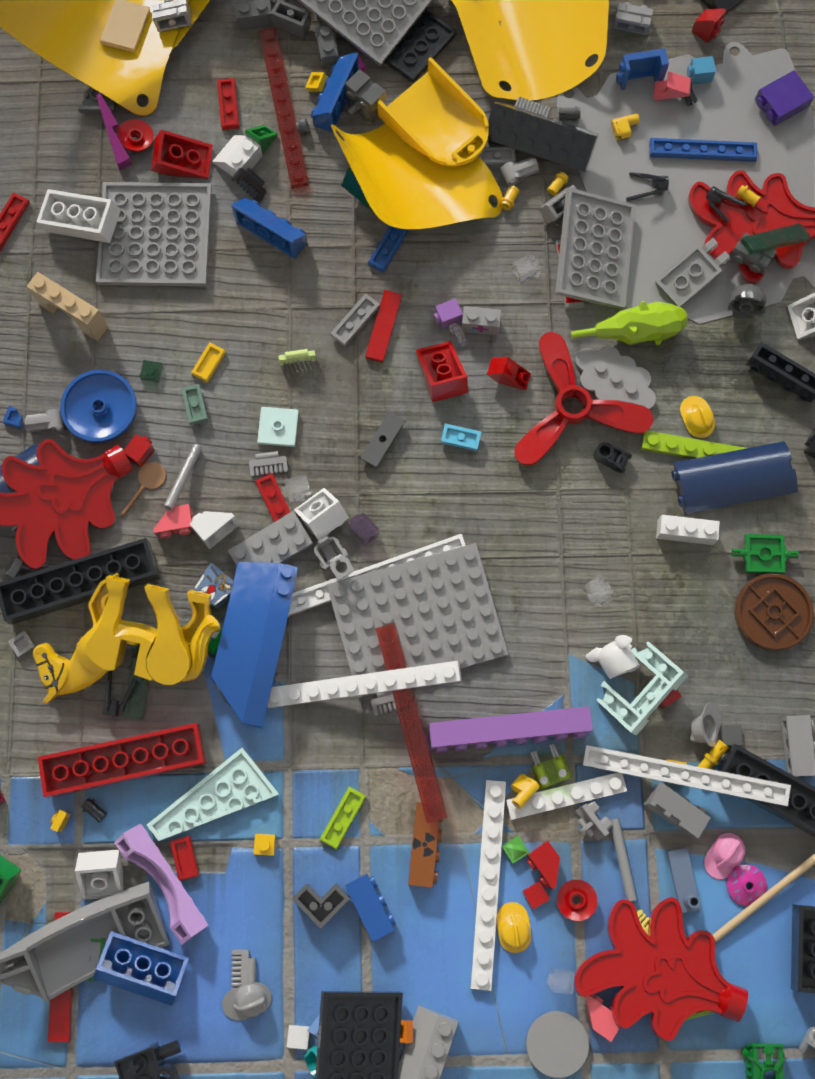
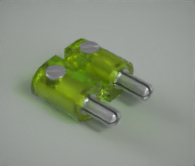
(550, 771)

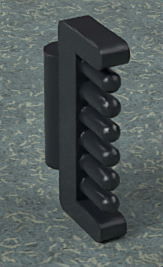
(252, 180)

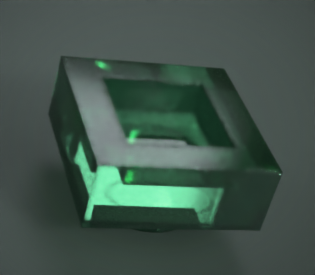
(151, 371)

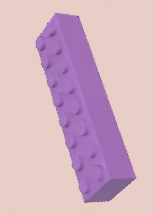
(510, 728)

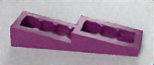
(112, 127)

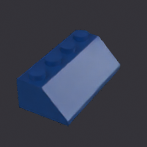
(333, 98)
(269, 227)
(141, 968)

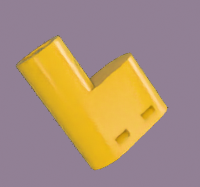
(622, 125)
(525, 788)

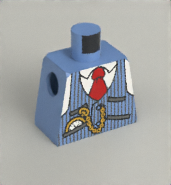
(216, 584)

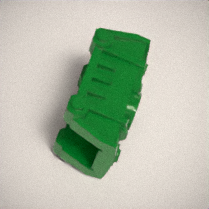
(755, 1069)

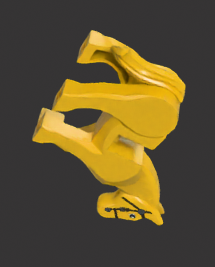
(164, 653)

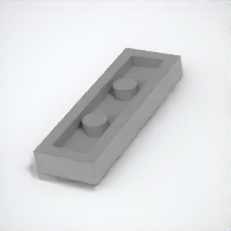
(355, 320)

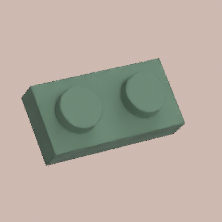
(194, 404)

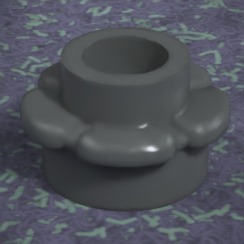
(302, 126)

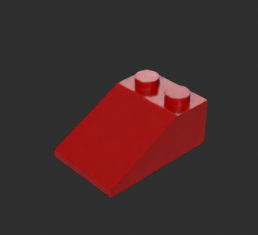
(181, 156)
(442, 371)

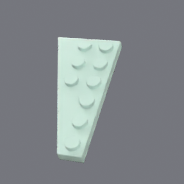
(222, 792)

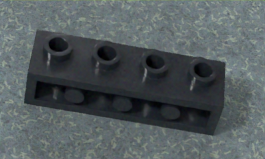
(783, 371)

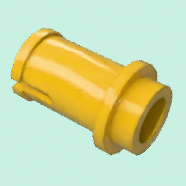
(558, 183)
(748, 195)
(508, 201)

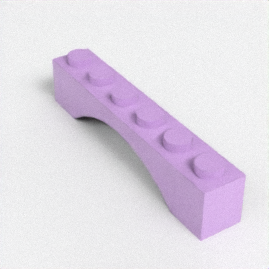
(140, 849)

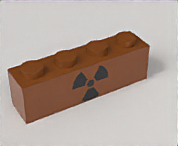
(424, 850)

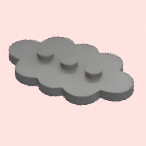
(614, 376)

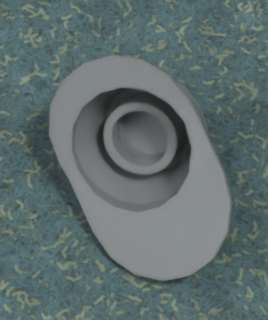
(706, 726)
(246, 1001)

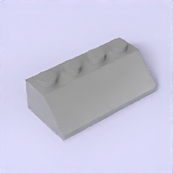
(430, 1045)

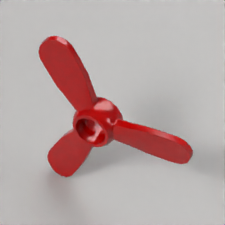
(611, 413)

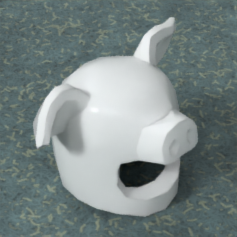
(615, 657)

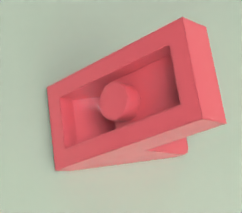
(673, 87)

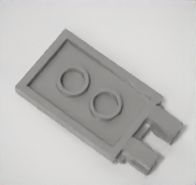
(692, 273)

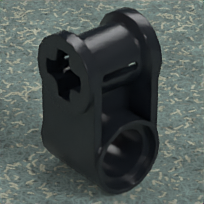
(613, 458)

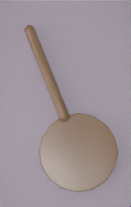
(150, 476)

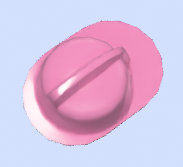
(724, 855)

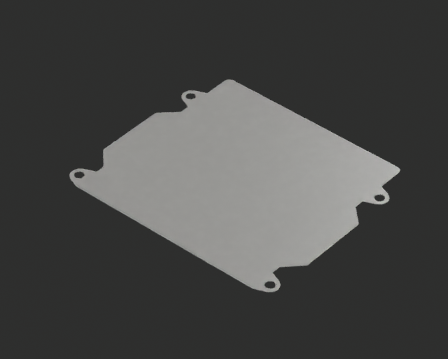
(665, 223)

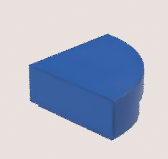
(13, 418)

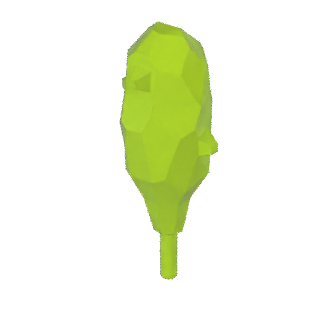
(640, 324)

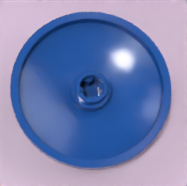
(98, 406)

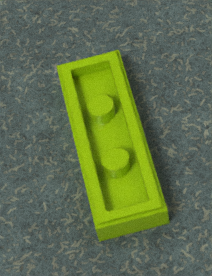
(342, 818)

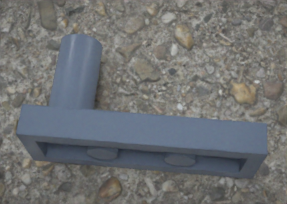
(683, 880)

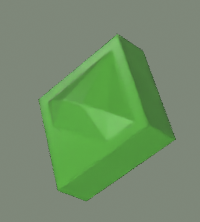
(515, 849)

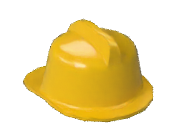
(697, 416)
(513, 927)

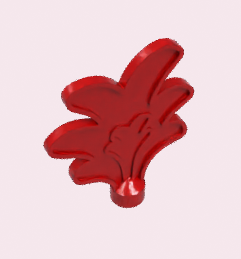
(773, 211)
(59, 498)
(659, 971)

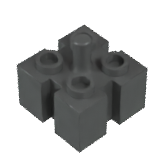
(363, 96)

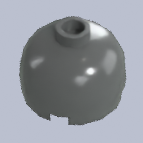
(747, 301)

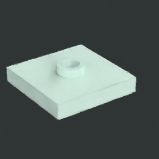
(278, 426)

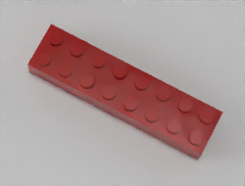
(121, 760)

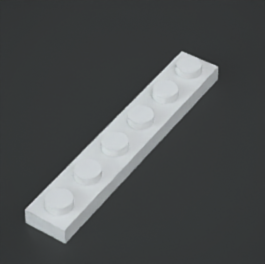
(569, 795)

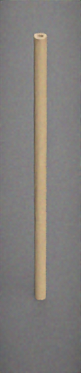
(764, 898)

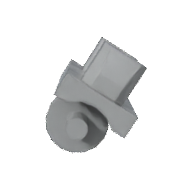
(590, 823)

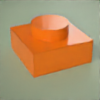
(406, 1034)

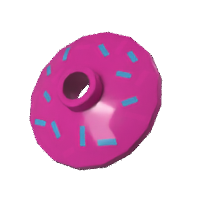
(737, 883)

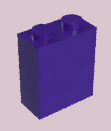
(784, 98)

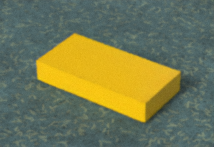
(208, 362)

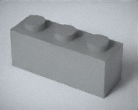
(799, 745)

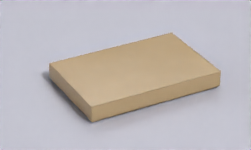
(125, 25)

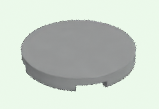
(557, 1044)

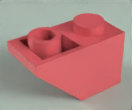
(175, 522)
(601, 1017)

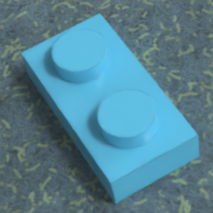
(460, 437)

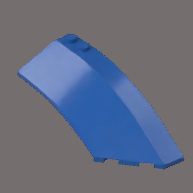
(253, 637)

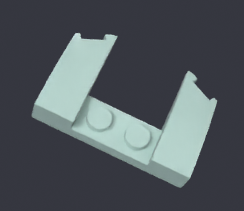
(667, 678)

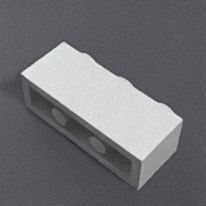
(687, 529)

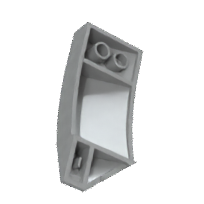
(60, 951)

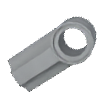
(514, 172)
(49, 421)

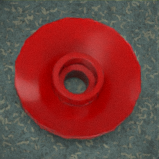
(138, 129)
(587, 903)

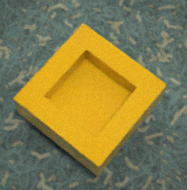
(316, 82)
(60, 820)
(264, 844)

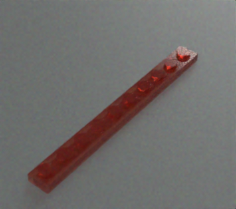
(283, 108)
(412, 728)

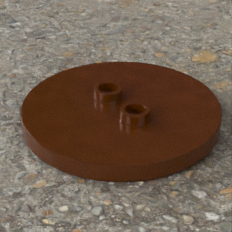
(773, 612)

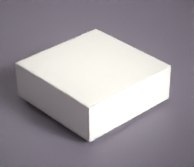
(298, 1037)

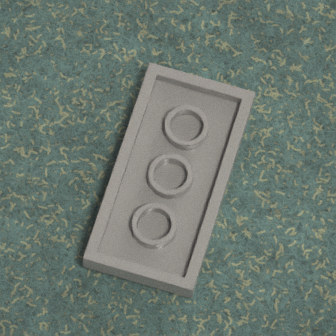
(274, 543)

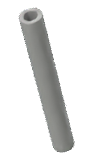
(182, 477)
(623, 860)

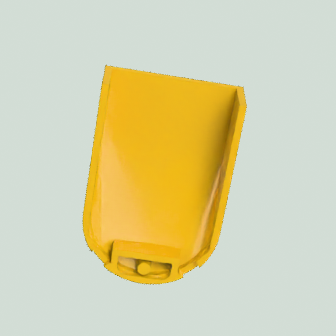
(438, 119)

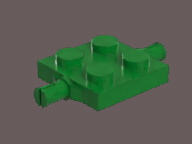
(764, 553)

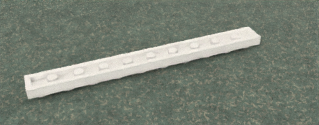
(319, 594)
(365, 684)
(687, 775)
(488, 885)

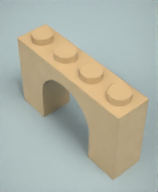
(53, 296)

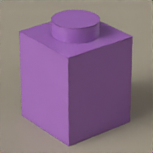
(448, 313)

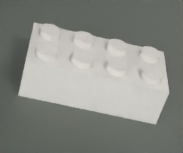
(78, 215)

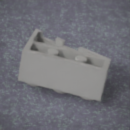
(677, 810)

